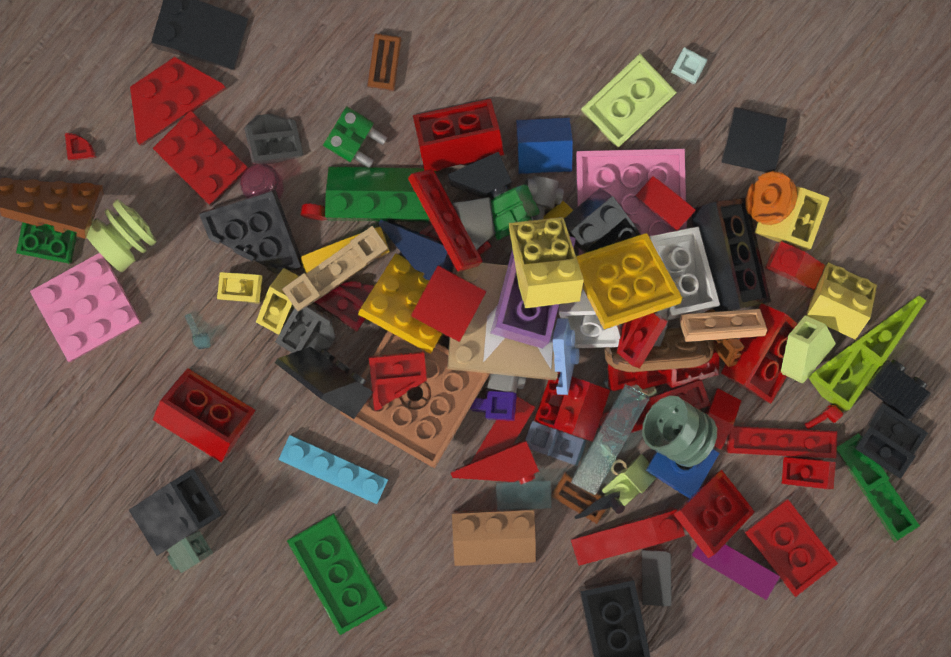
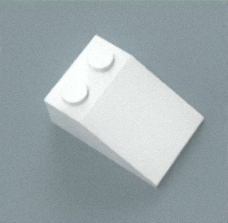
(689, 269)

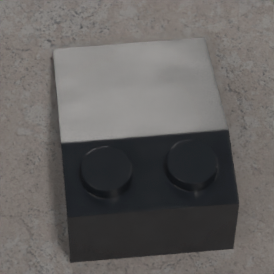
(200, 32)

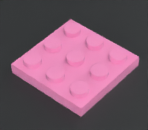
(85, 307)

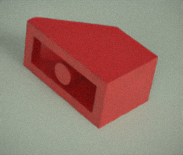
(795, 265)
(723, 410)

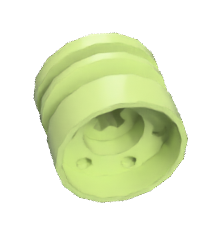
(120, 235)

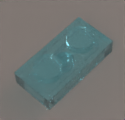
(523, 496)

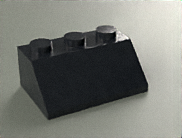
(327, 379)

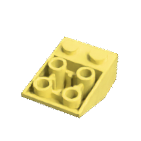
(545, 262)

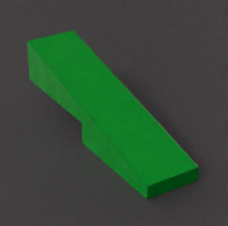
(878, 490)

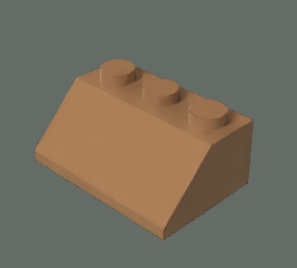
(493, 537)

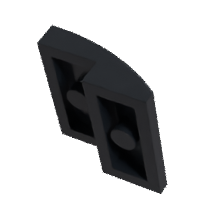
(754, 140)
(890, 440)

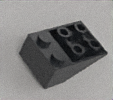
(599, 222)
(177, 510)

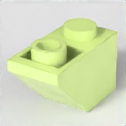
(806, 348)

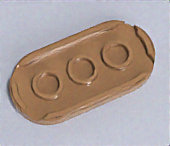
(672, 354)

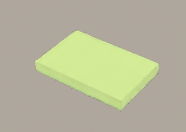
(628, 101)

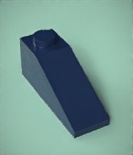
(419, 249)

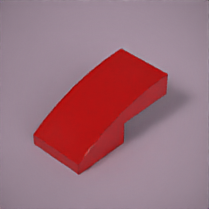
(665, 203)

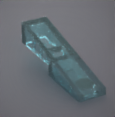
(610, 439)

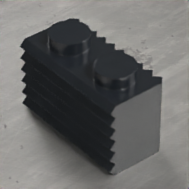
(898, 389)

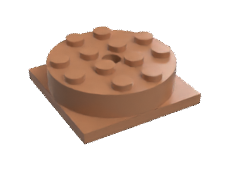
(424, 425)

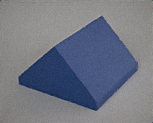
(544, 145)

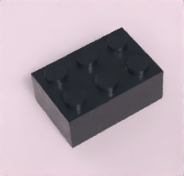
(614, 619)

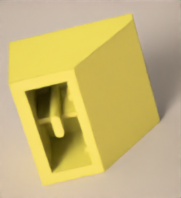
(801, 225)
(842, 301)

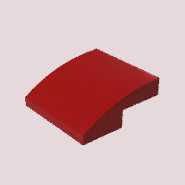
(448, 303)

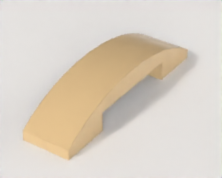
(335, 269)

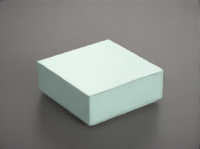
(689, 65)

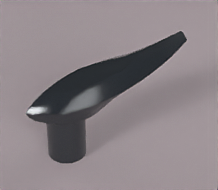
(605, 502)

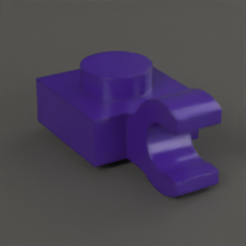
(497, 405)

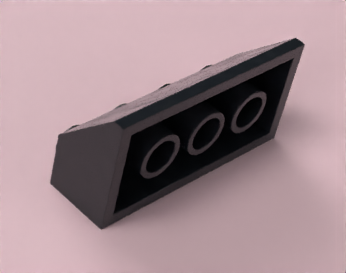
(732, 254)

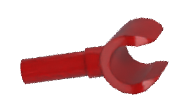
(831, 412)

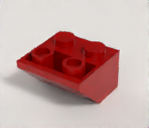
(576, 412)

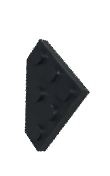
(255, 231)

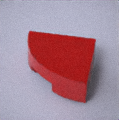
(78, 148)

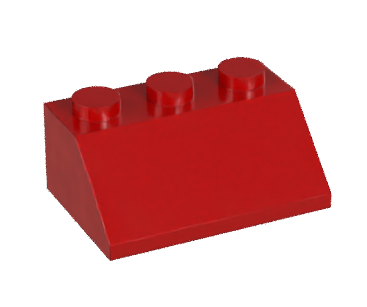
(458, 135)
(762, 357)
(203, 414)

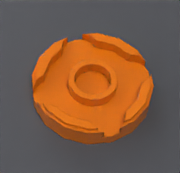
(771, 198)

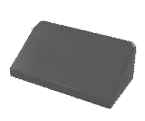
(656, 577)

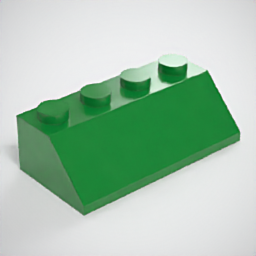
(372, 195)

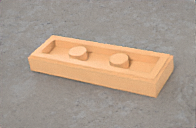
(722, 325)

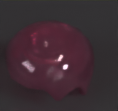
(260, 179)

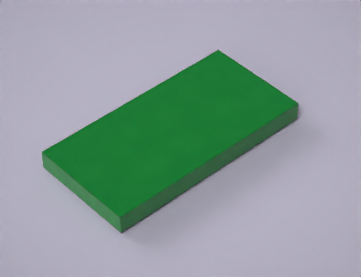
(337, 574)

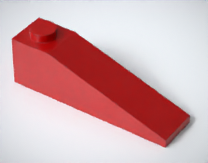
(628, 536)

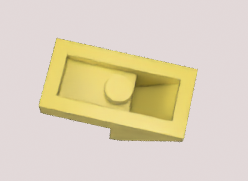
(239, 287)

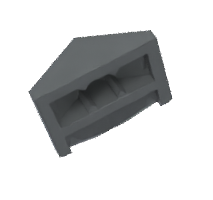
(272, 139)
(476, 218)
(306, 330)

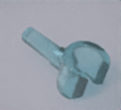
(202, 340)

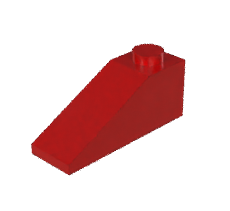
(504, 465)

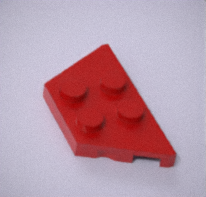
(168, 96)

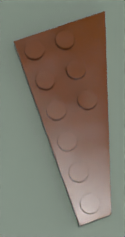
(51, 203)

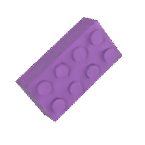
(519, 323)

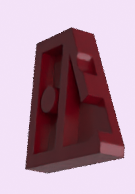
(345, 302)

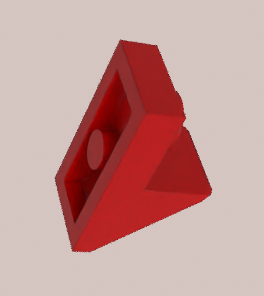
(808, 472)

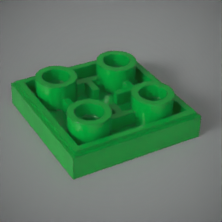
(46, 243)

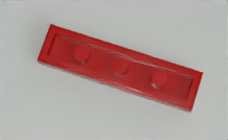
(445, 220)
(782, 442)

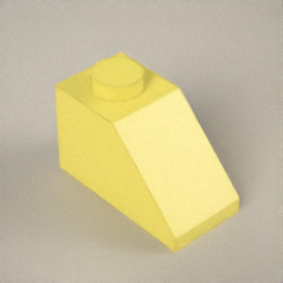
(277, 306)

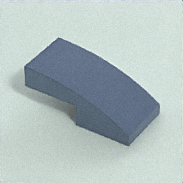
(555, 443)

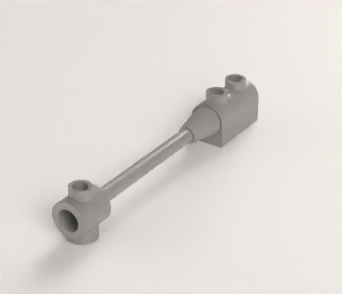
(545, 194)

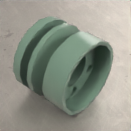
(679, 431)

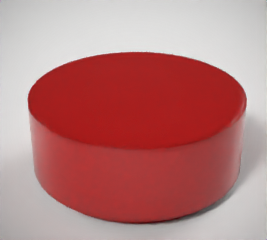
(313, 211)

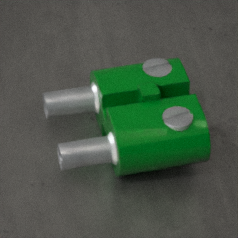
(349, 134)

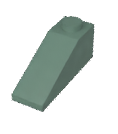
(189, 552)

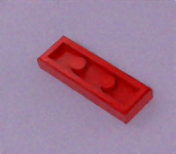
(504, 432)

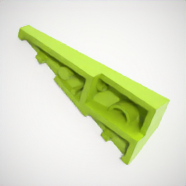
(850, 371)

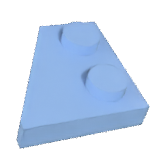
(564, 354)

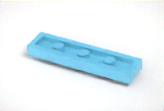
(333, 469)

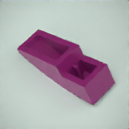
(740, 569)

